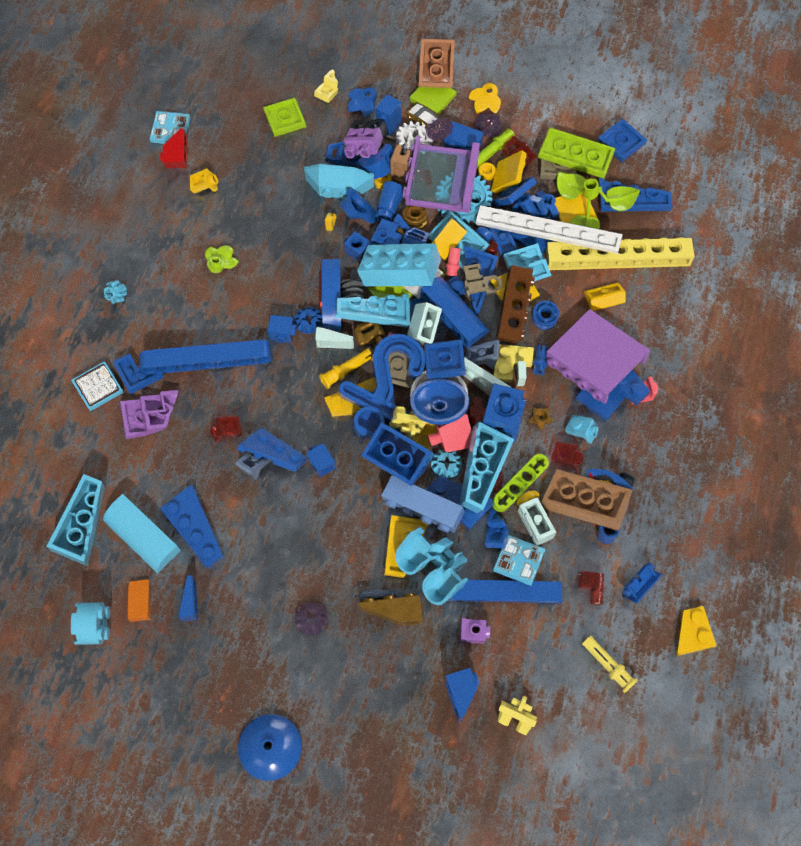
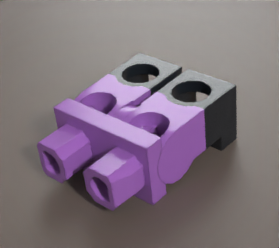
(366, 139)

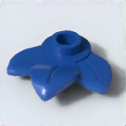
(361, 102)

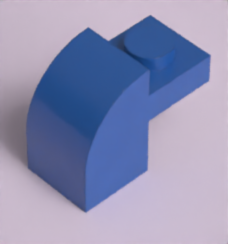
(377, 164)

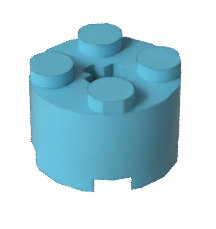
(90, 623)

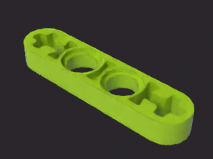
(520, 482)

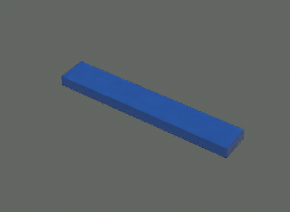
(509, 591)

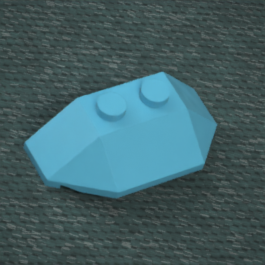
(336, 180)

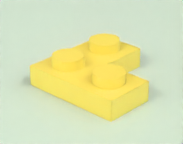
(508, 358)

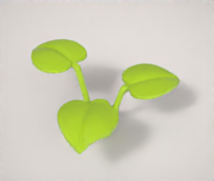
(572, 185)

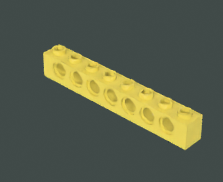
(628, 259)

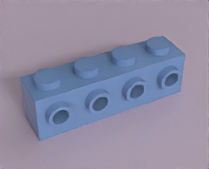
(423, 504)

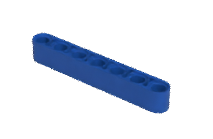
(205, 357)

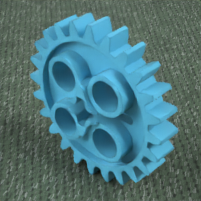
(481, 194)

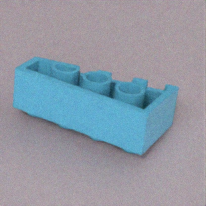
(484, 462)
(78, 524)

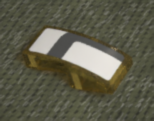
(422, 114)

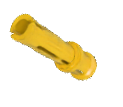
(339, 372)

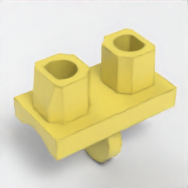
(406, 423)
(508, 711)

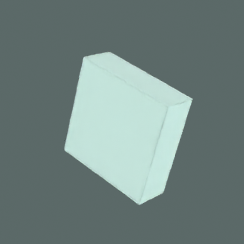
(521, 373)

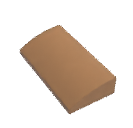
(587, 499)

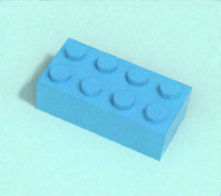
(399, 265)

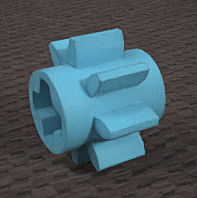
(115, 291)

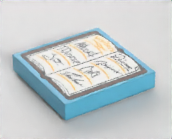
(97, 386)

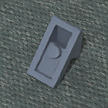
(484, 353)
(251, 464)

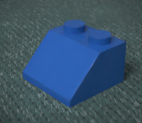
(461, 690)

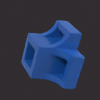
(386, 234)

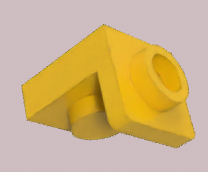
(203, 180)

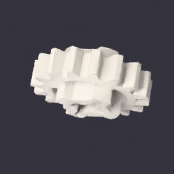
(408, 133)

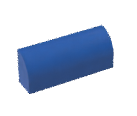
(454, 312)

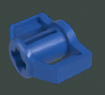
(340, 159)
(549, 201)
(526, 202)
(410, 239)

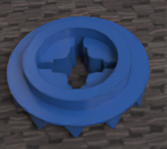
(302, 324)

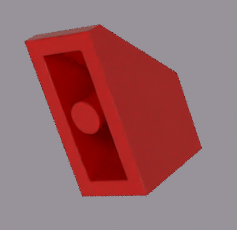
(175, 151)

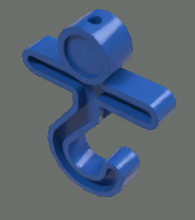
(381, 403)

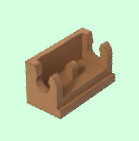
(399, 165)

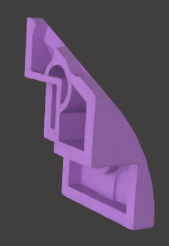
(147, 414)

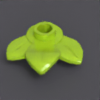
(220, 258)

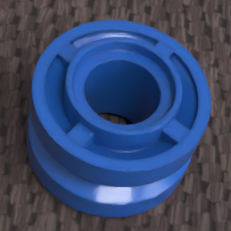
(545, 307)

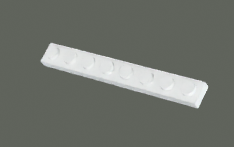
(549, 229)

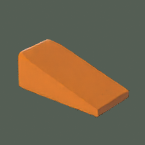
(139, 601)

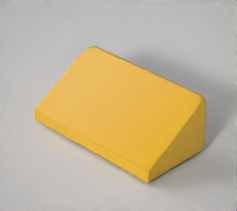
(449, 237)
(605, 296)

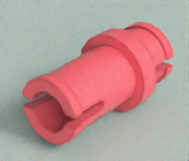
(453, 261)

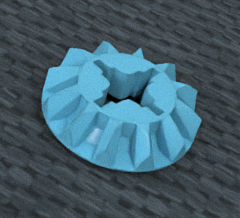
(440, 469)

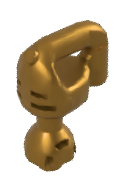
(372, 336)

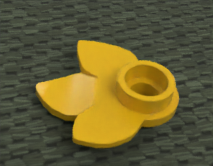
(484, 100)

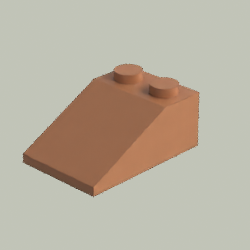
(436, 63)

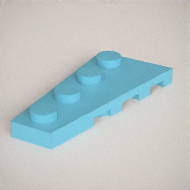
(386, 311)

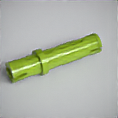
(496, 145)

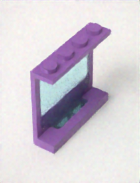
(441, 177)

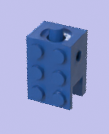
(505, 410)

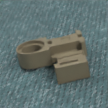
(475, 284)

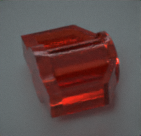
(520, 145)
(476, 412)

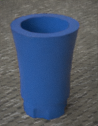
(389, 201)

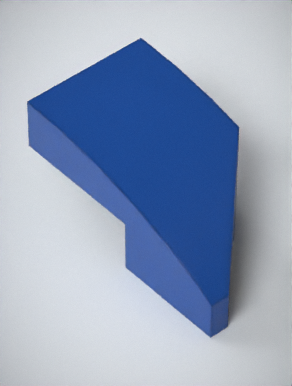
(497, 531)

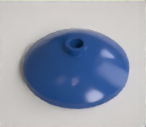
(439, 401)
(285, 749)

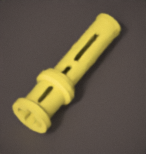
(590, 643)

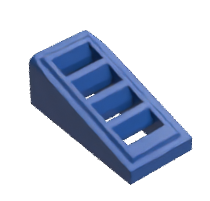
(189, 607)

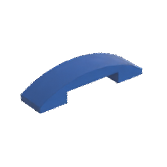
(330, 292)

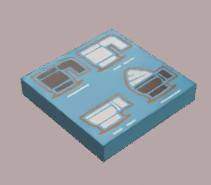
(167, 124)
(519, 560)

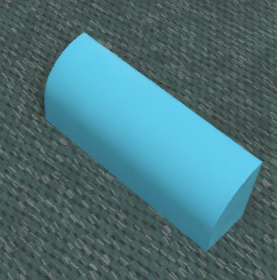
(140, 533)

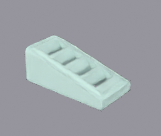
(331, 339)

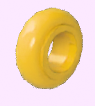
(527, 497)

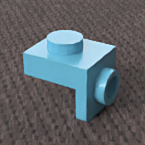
(582, 427)

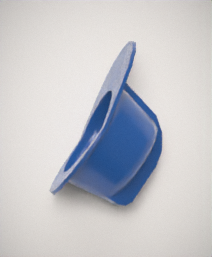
(357, 207)

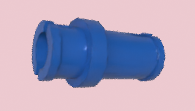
(540, 362)

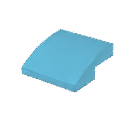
(530, 258)

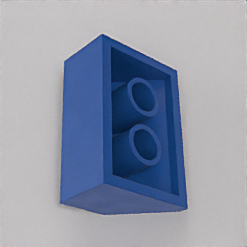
(397, 454)

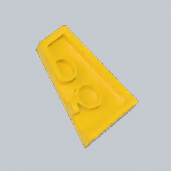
(398, 530)

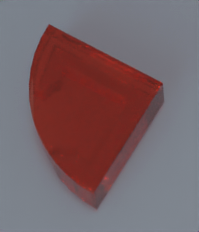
(492, 248)

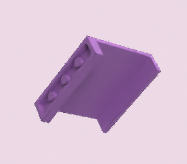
(596, 355)

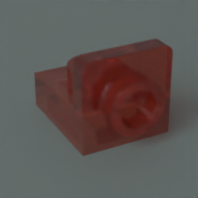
(226, 427)
(568, 454)

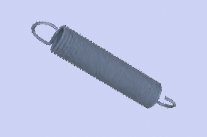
(377, 594)

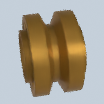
(415, 217)

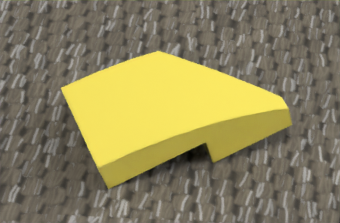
(328, 88)

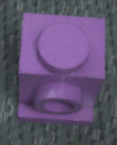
(469, 636)

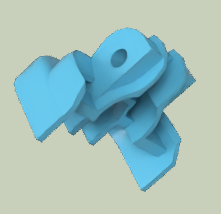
(442, 582)

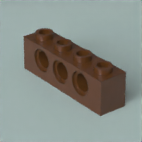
(521, 276)

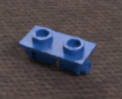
(639, 587)

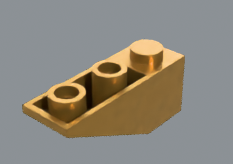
(400, 611)

